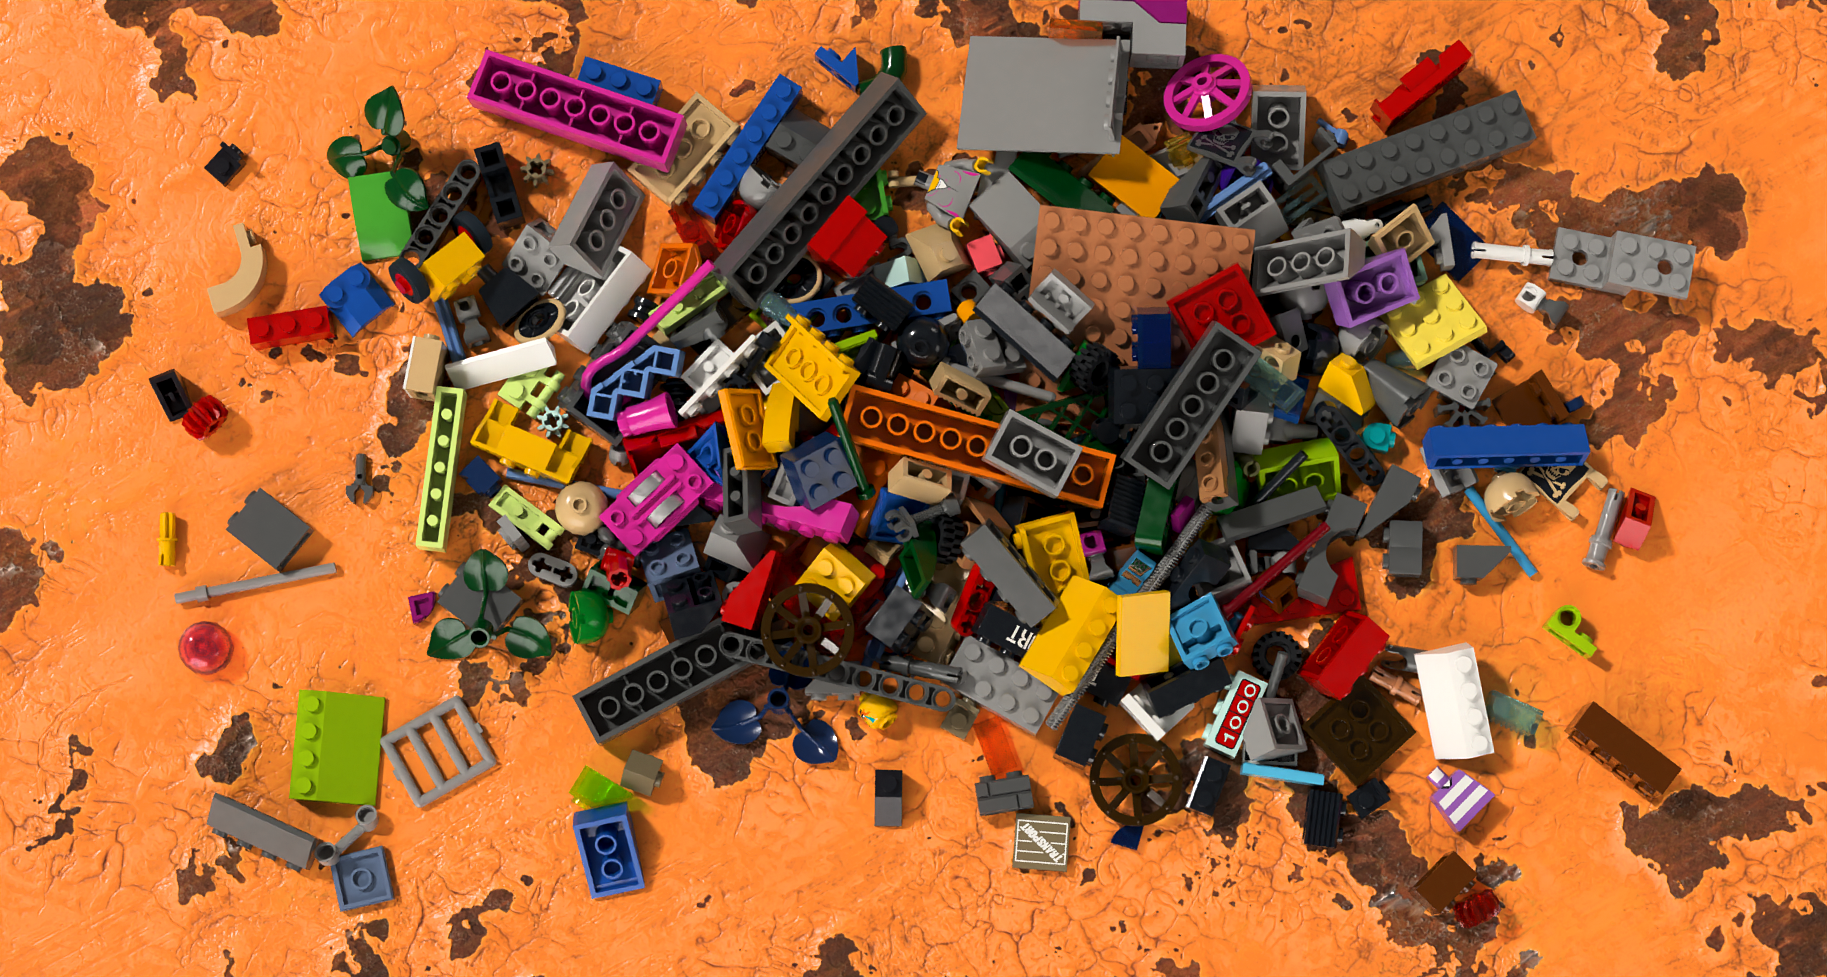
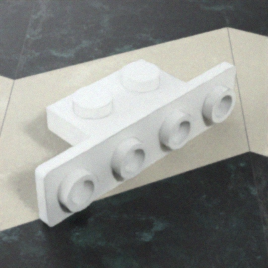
(711, 370)

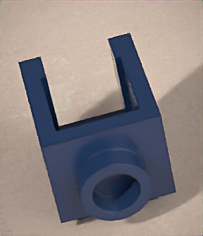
(481, 478)

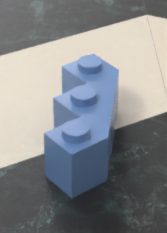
(634, 380)

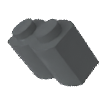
(1403, 548)

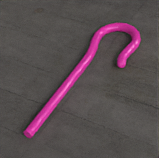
(644, 329)

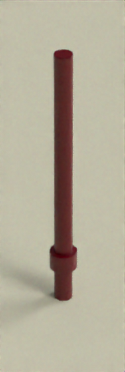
(1274, 571)

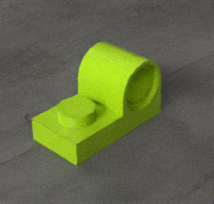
(1578, 642)

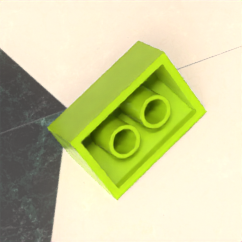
(1318, 469)

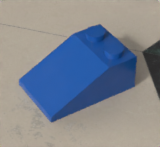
(608, 849)

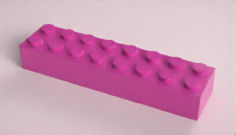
(577, 111)

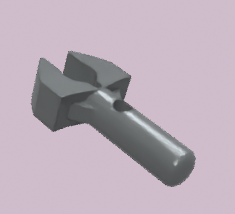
(360, 481)

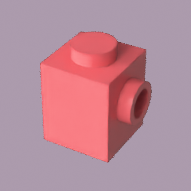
(985, 255)

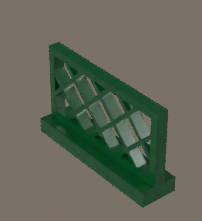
(1113, 448)

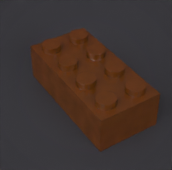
(1622, 750)

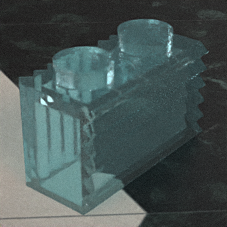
(1512, 713)

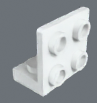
(1139, 709)

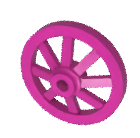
(1206, 89)

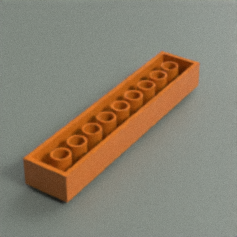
(957, 442)

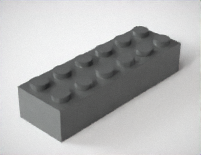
(1190, 404)

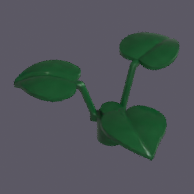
(346, 155)
(450, 638)

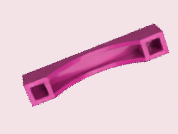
(831, 521)

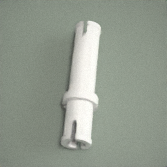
(1522, 255)

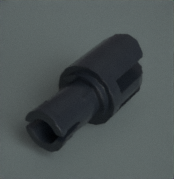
(1392, 210)

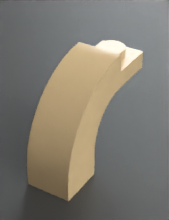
(247, 282)

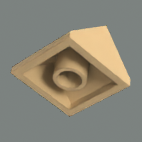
(1404, 231)

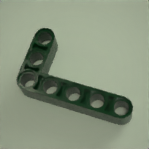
(1154, 520)

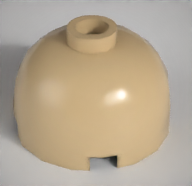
(1509, 494)
(580, 507)

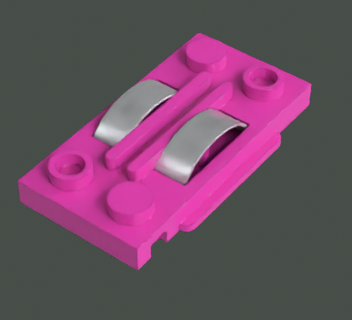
(657, 500)

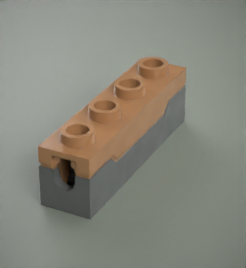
(1217, 467)

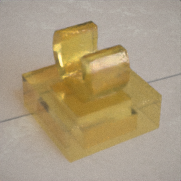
(1178, 152)

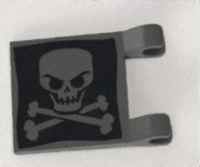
(1229, 145)

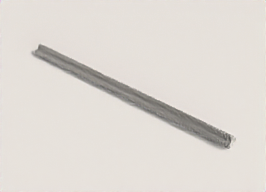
(1152, 583)

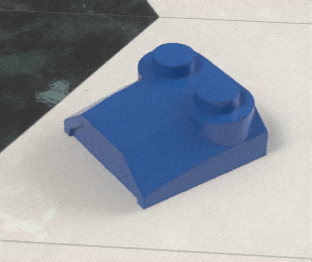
(355, 298)

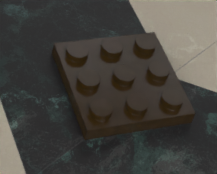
(1358, 731)

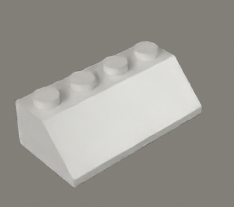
(596, 302)
(1454, 702)

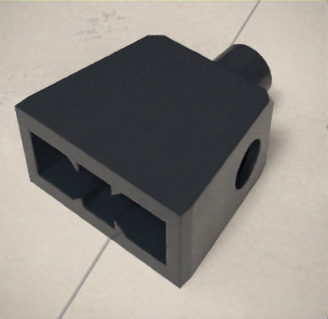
(506, 294)

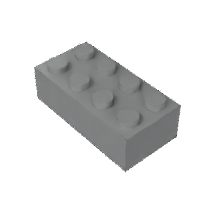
(1001, 686)

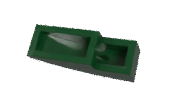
(920, 558)

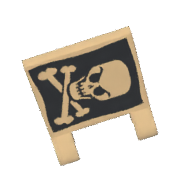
(1559, 482)

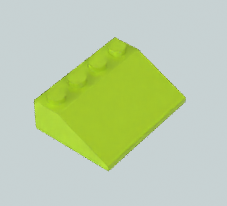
(337, 748)

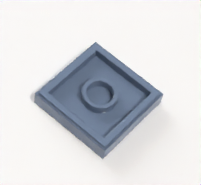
(362, 879)

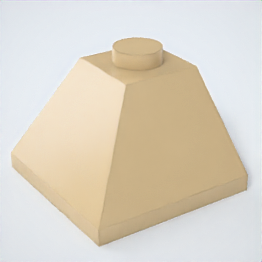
(938, 252)

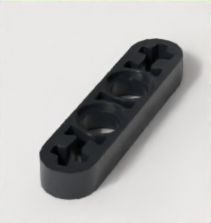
(1346, 445)

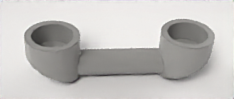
(329, 854)

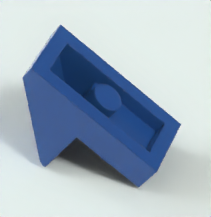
(844, 71)

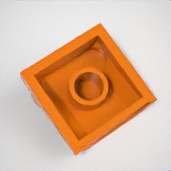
(673, 267)

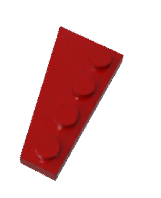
(1343, 597)

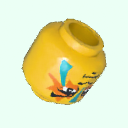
(877, 710)

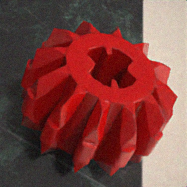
(205, 417)

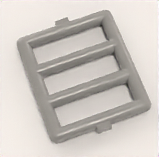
(410, 730)

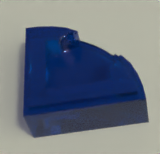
(1128, 837)

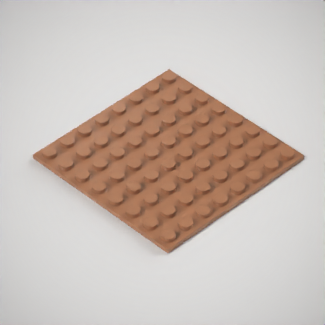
(1120, 267)

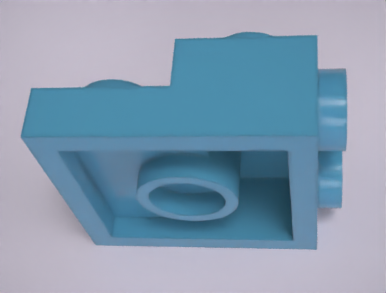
(1201, 632)

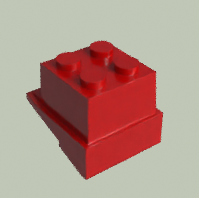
(847, 240)

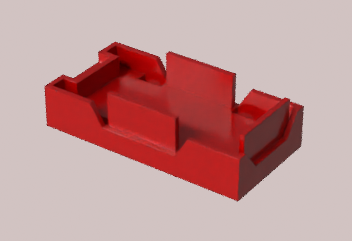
(1420, 85)
(646, 448)

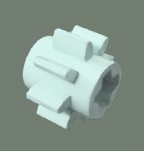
(560, 423)

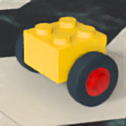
(449, 266)

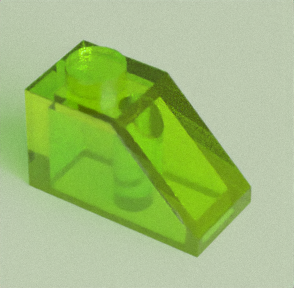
(597, 790)

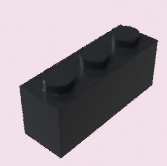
(1183, 686)

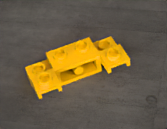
(527, 450)

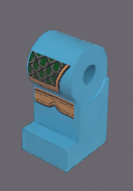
(1132, 574)

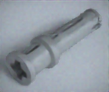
(1601, 542)

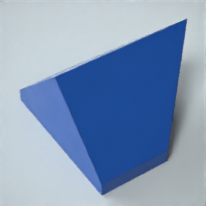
(708, 453)

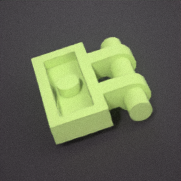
(519, 390)

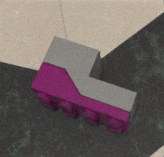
(1153, 26)

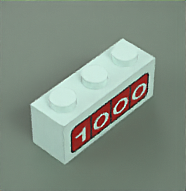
(1233, 714)

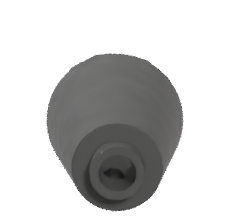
(1396, 391)

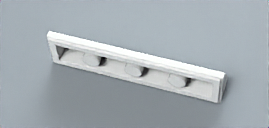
(502, 364)

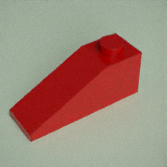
(749, 599)

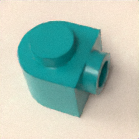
(1379, 437)

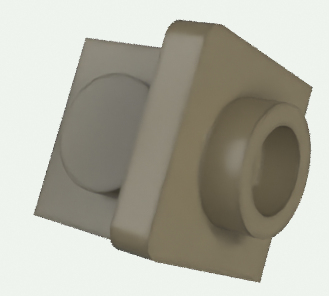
(961, 717)

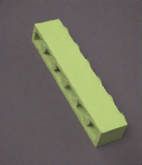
(441, 469)

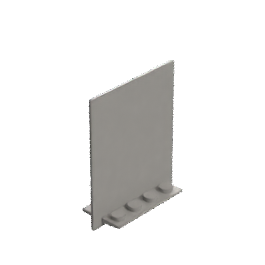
(1044, 95)

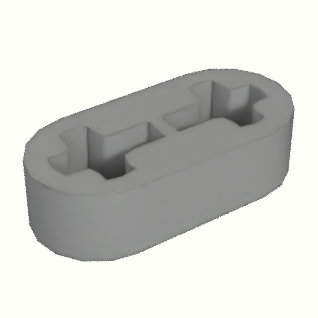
(551, 576)

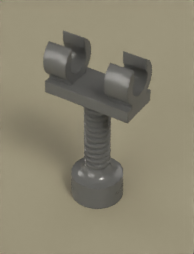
(906, 521)

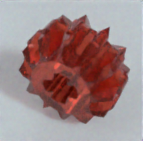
(1477, 908)

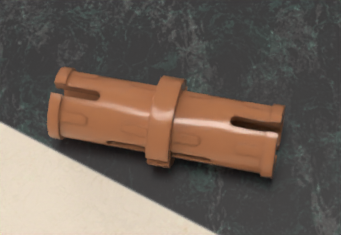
(1395, 685)

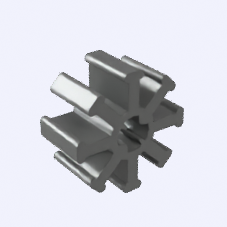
(1463, 418)

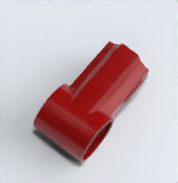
(617, 567)

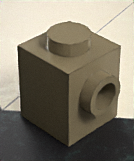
(642, 773)

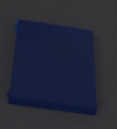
(1462, 239)

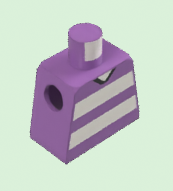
(1457, 797)

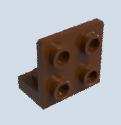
(1531, 403)

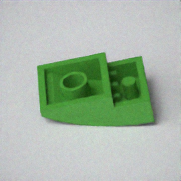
(379, 223)

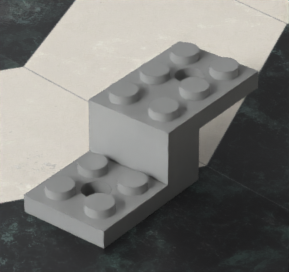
(1622, 263)

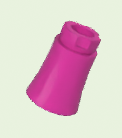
(648, 416)

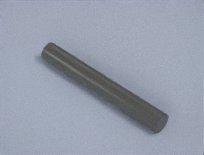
(1276, 674)

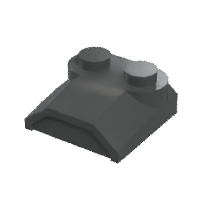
(705, 325)

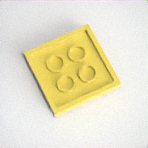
(1435, 324)

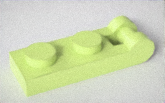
(525, 516)

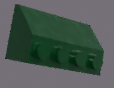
(1058, 184)

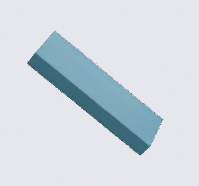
(1282, 774)

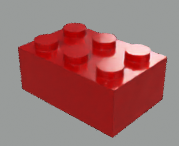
(1343, 655)

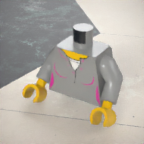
(952, 190)

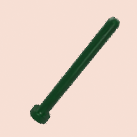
(864, 490)

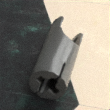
(1407, 664)

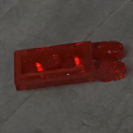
(696, 233)

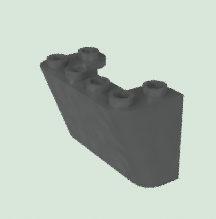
(576, 404)

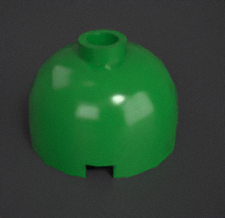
(589, 617)

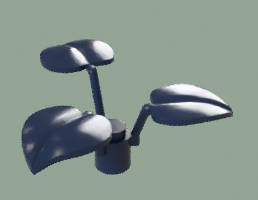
(740, 724)

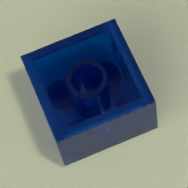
(1153, 337)

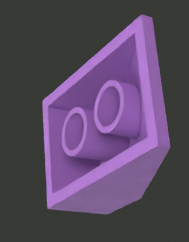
(1374, 290)

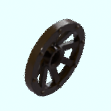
(800, 624)
(1142, 773)

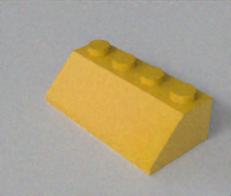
(1071, 635)

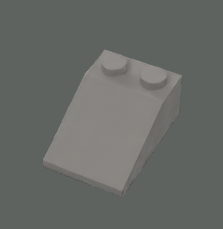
(1284, 113)
(1010, 217)

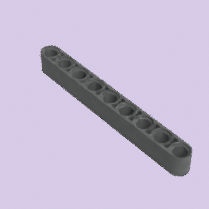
(849, 678)

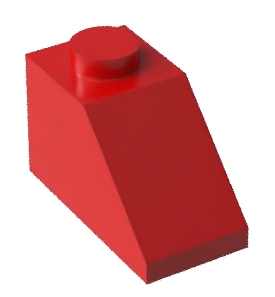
(1635, 519)

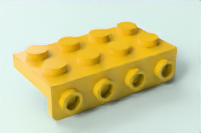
(811, 366)
(1052, 550)

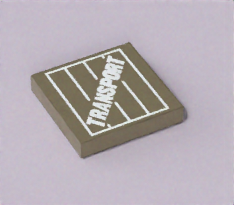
(1041, 842)

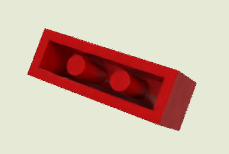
(291, 327)

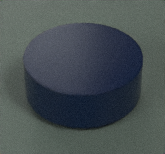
(1574, 403)

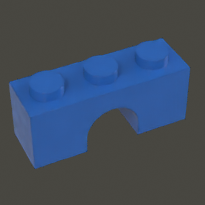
(621, 80)

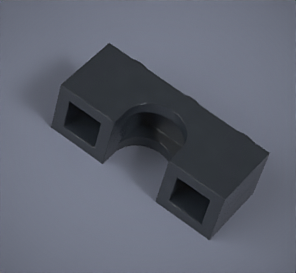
(499, 186)
(1201, 564)

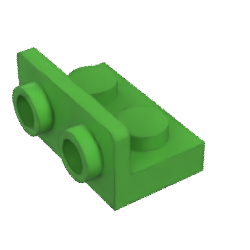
(873, 196)

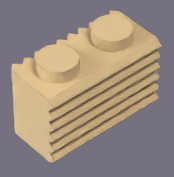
(960, 389)
(920, 481)

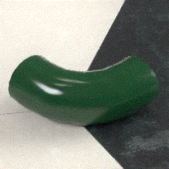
(892, 63)

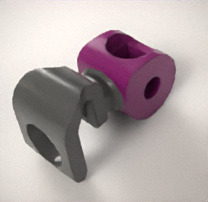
(1094, 548)

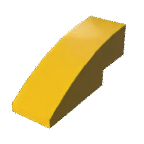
(780, 419)

